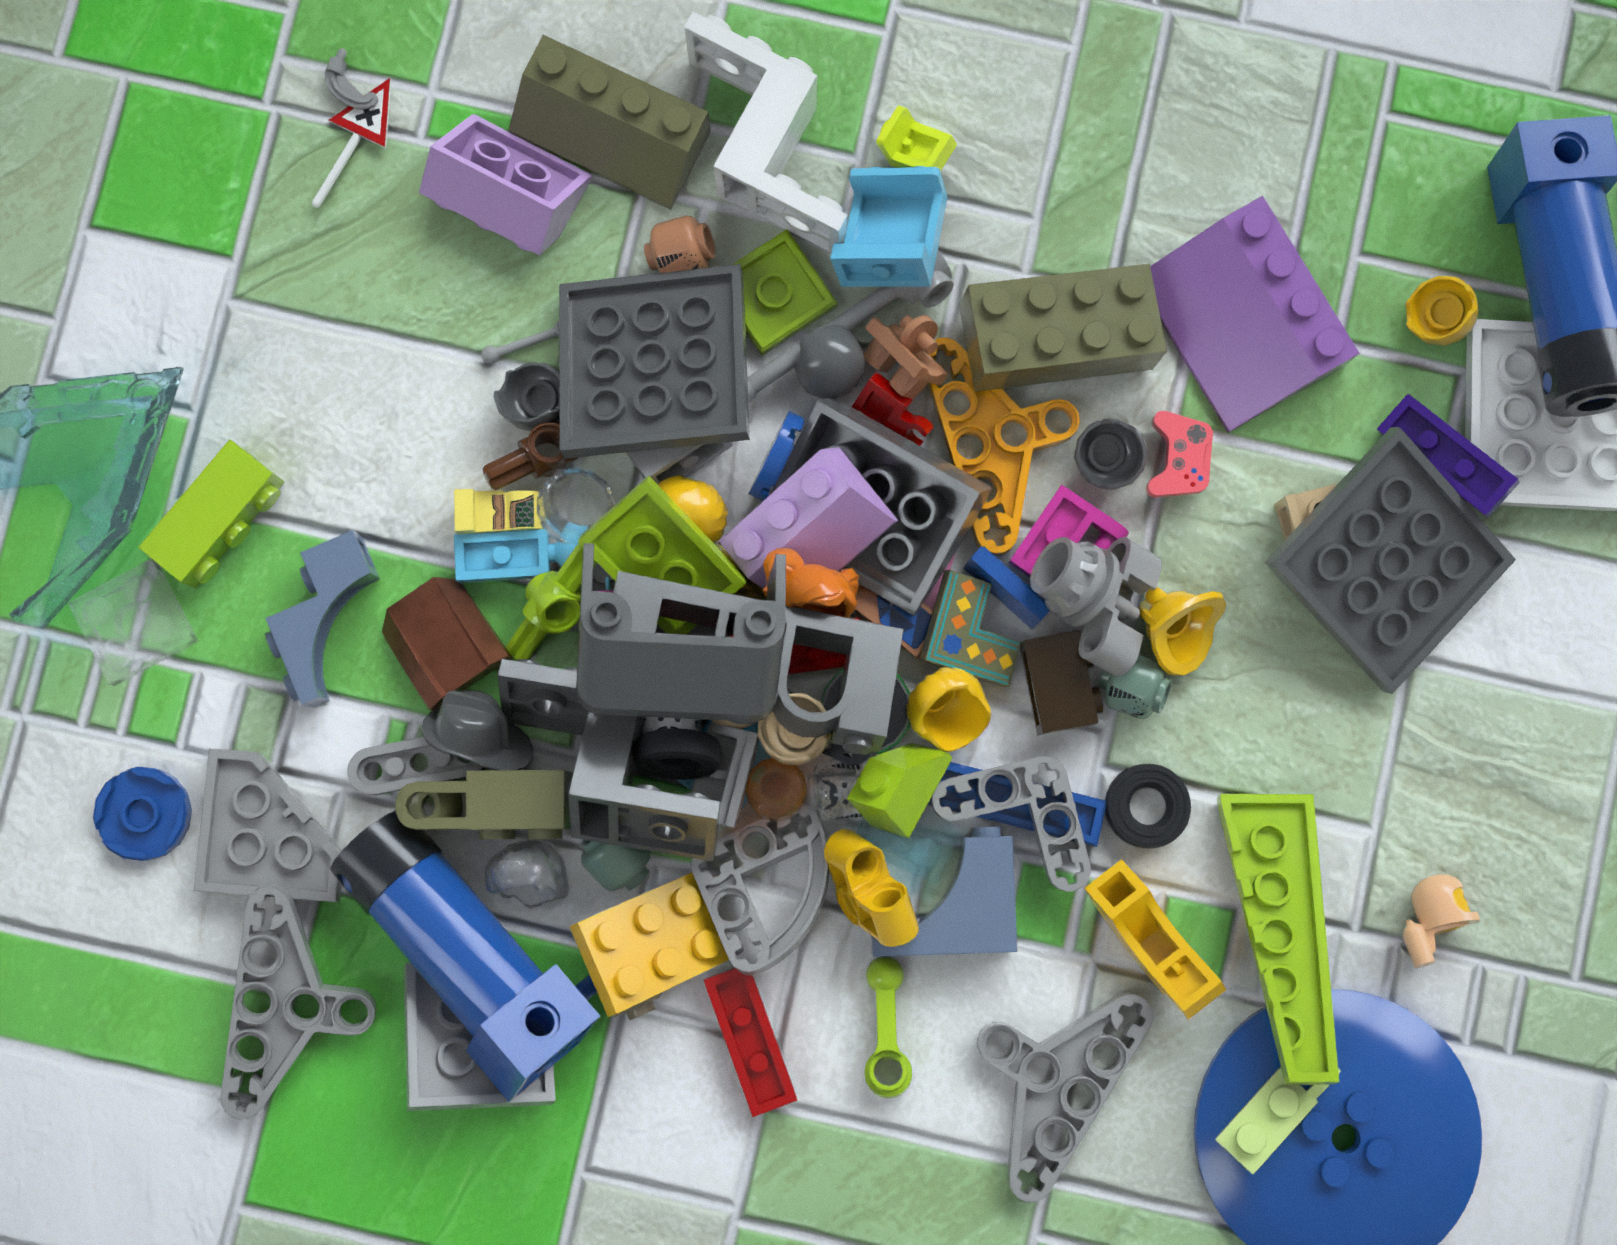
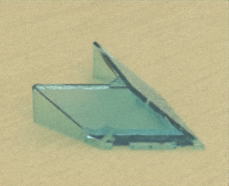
(99, 449)

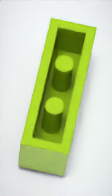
(212, 515)

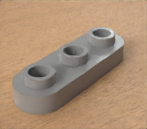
(399, 768)

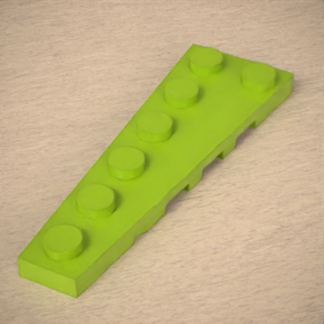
(1281, 896)

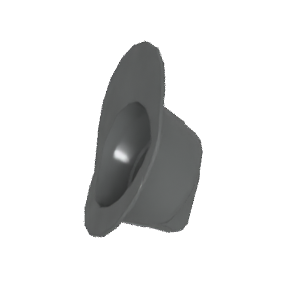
(477, 730)

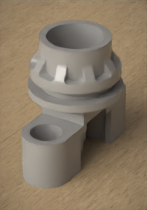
(1096, 590)

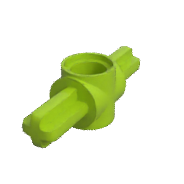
(550, 606)

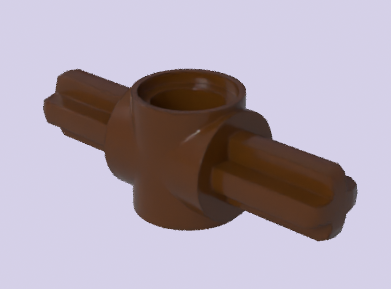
(527, 459)

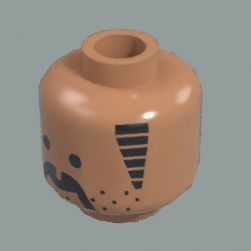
(679, 245)

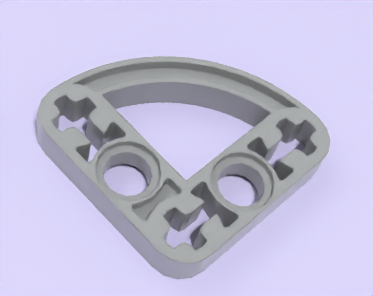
(731, 883)

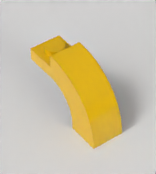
(1153, 940)

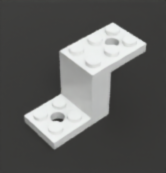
(766, 132)

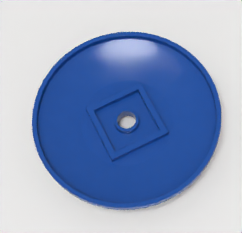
(1411, 1123)

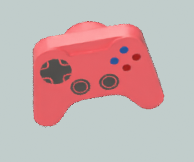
(1186, 456)

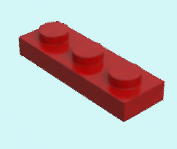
(750, 1041)

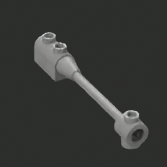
(686, 460)

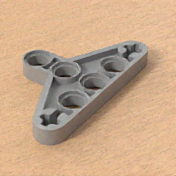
(279, 1027)
(1047, 1102)

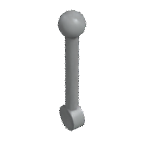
(491, 354)

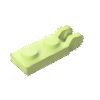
(1267, 1120)

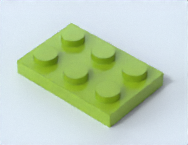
(657, 540)

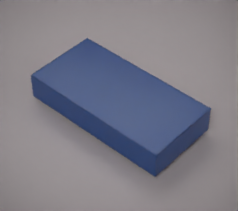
(1007, 587)

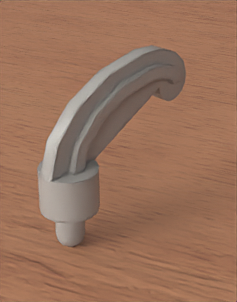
(342, 88)

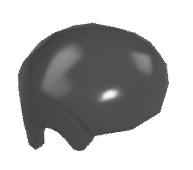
(830, 362)
(530, 396)
(1110, 454)

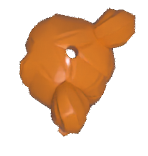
(815, 586)

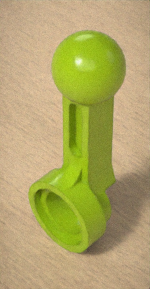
(885, 977)

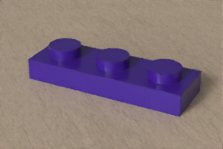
(1464, 465)

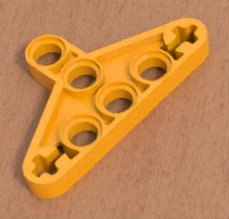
(1000, 463)

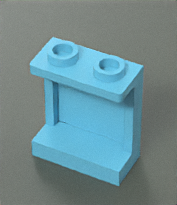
(891, 228)

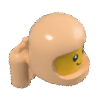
(1439, 909)

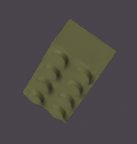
(1062, 327)

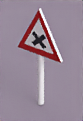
(366, 124)

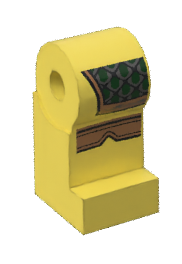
(494, 511)

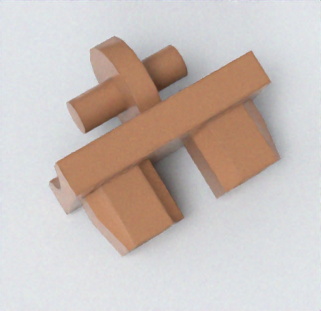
(910, 346)

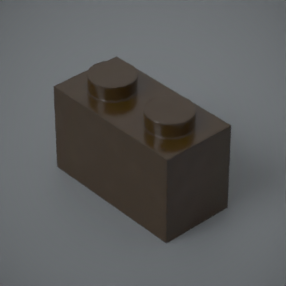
(1059, 683)

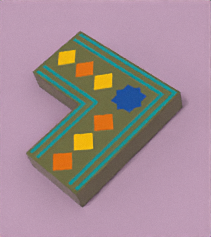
(956, 635)

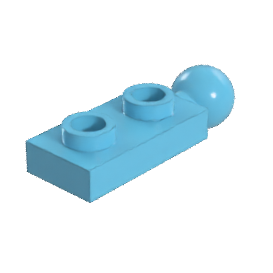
(506, 555)

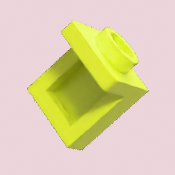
(912, 143)

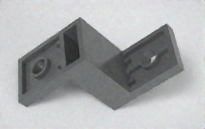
(601, 790)

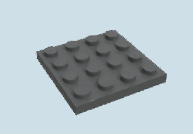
(653, 362)
(1390, 560)

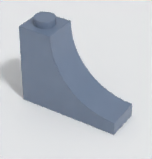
(977, 907)

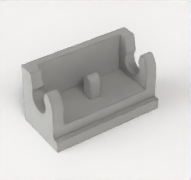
(730, 780)

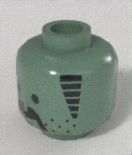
(1139, 690)

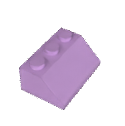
(503, 183)
(819, 512)

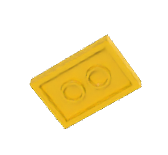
(649, 944)

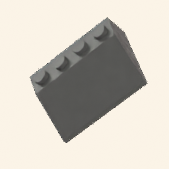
(923, 492)

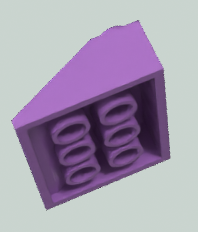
(1248, 315)

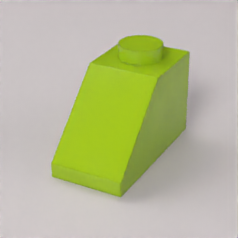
(898, 786)

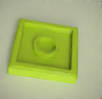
(781, 292)

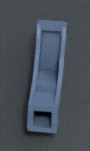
(300, 633)

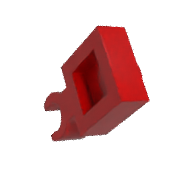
(889, 408)

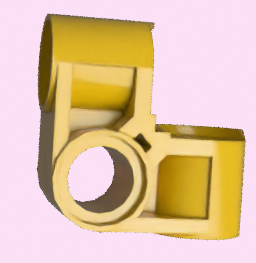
(868, 891)

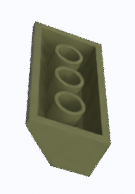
(608, 122)

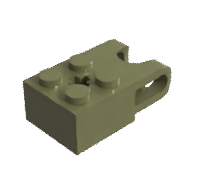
(492, 803)

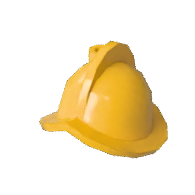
(1181, 627)

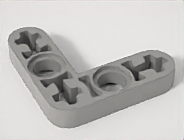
(1023, 793)

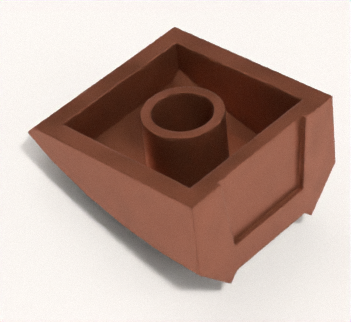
(442, 639)

